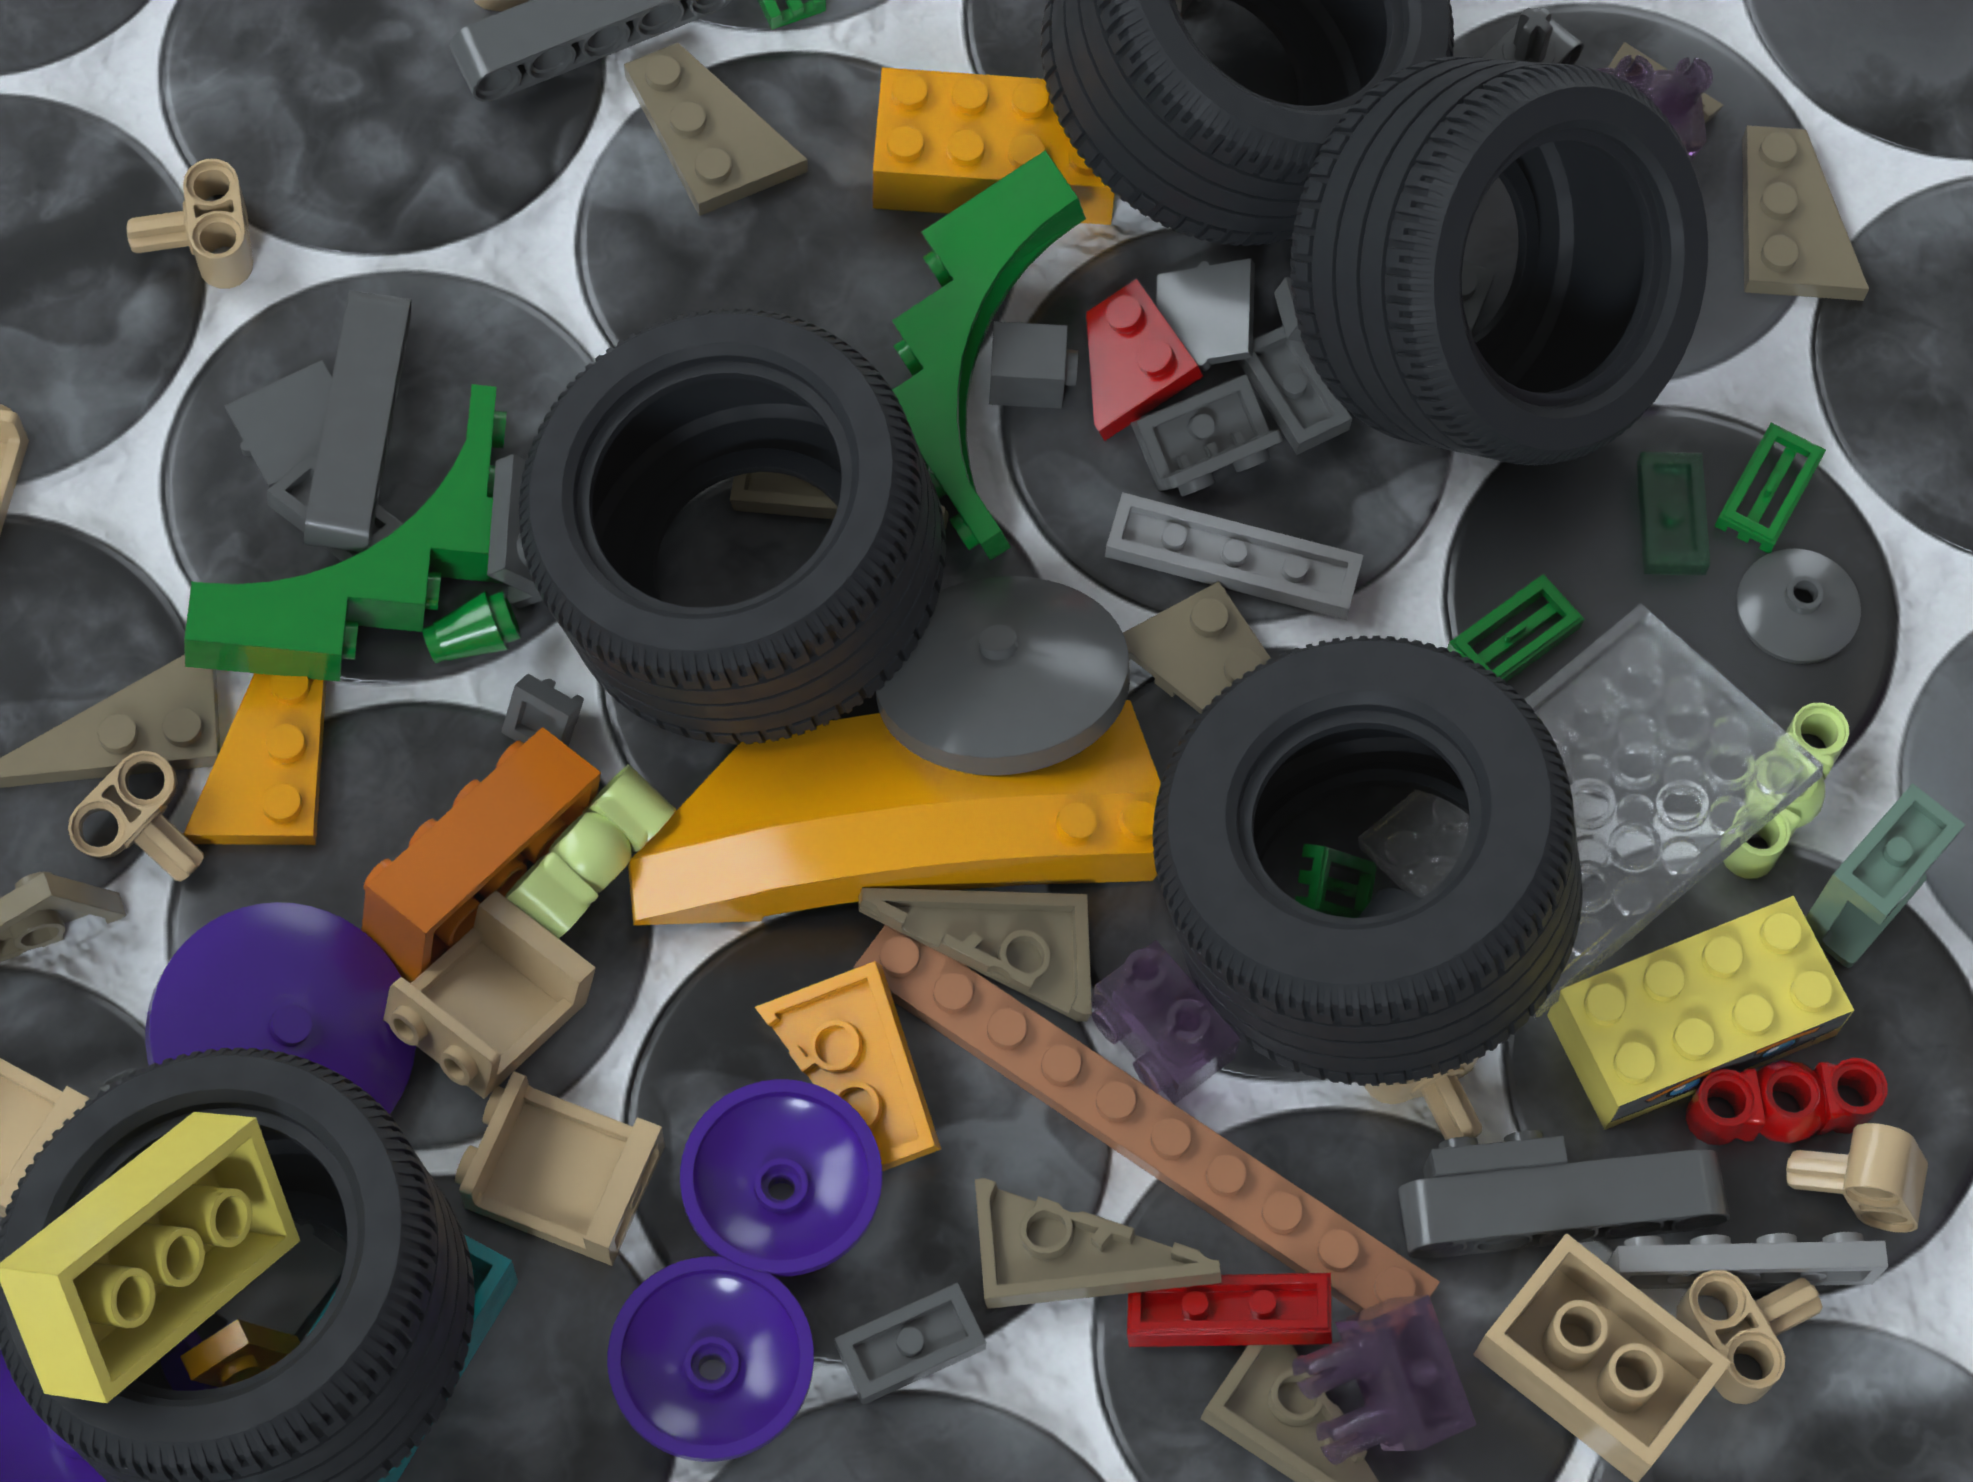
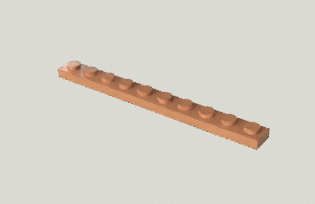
(1142, 1125)

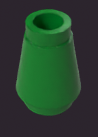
(473, 629)

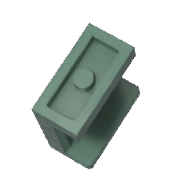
(1881, 875)

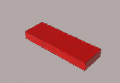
(1235, 1312)

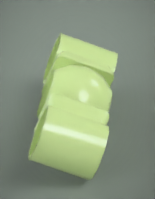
(1833, 729)
(591, 852)

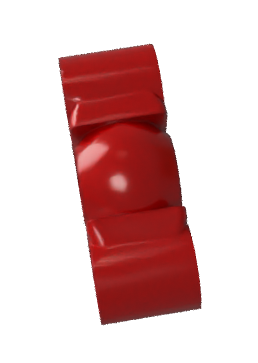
(1814, 1090)

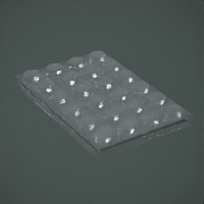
(1662, 780)

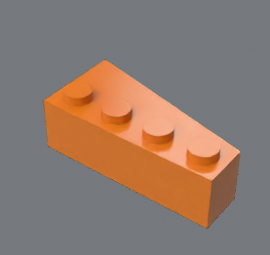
(479, 846)

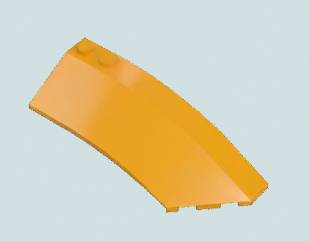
(858, 810)

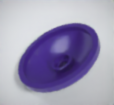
(771, 1137)
(702, 1314)

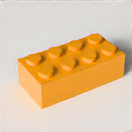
(962, 132)

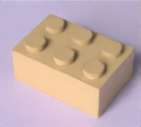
(1601, 1358)

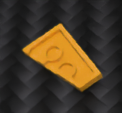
(267, 768)
(854, 1045)

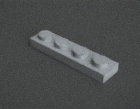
(1234, 554)
(1769, 1262)

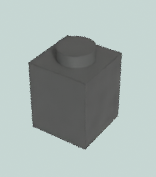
(1031, 365)

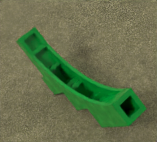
(976, 261)
(313, 619)

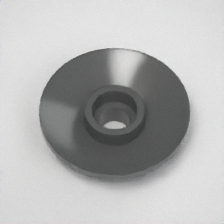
(1795, 629)

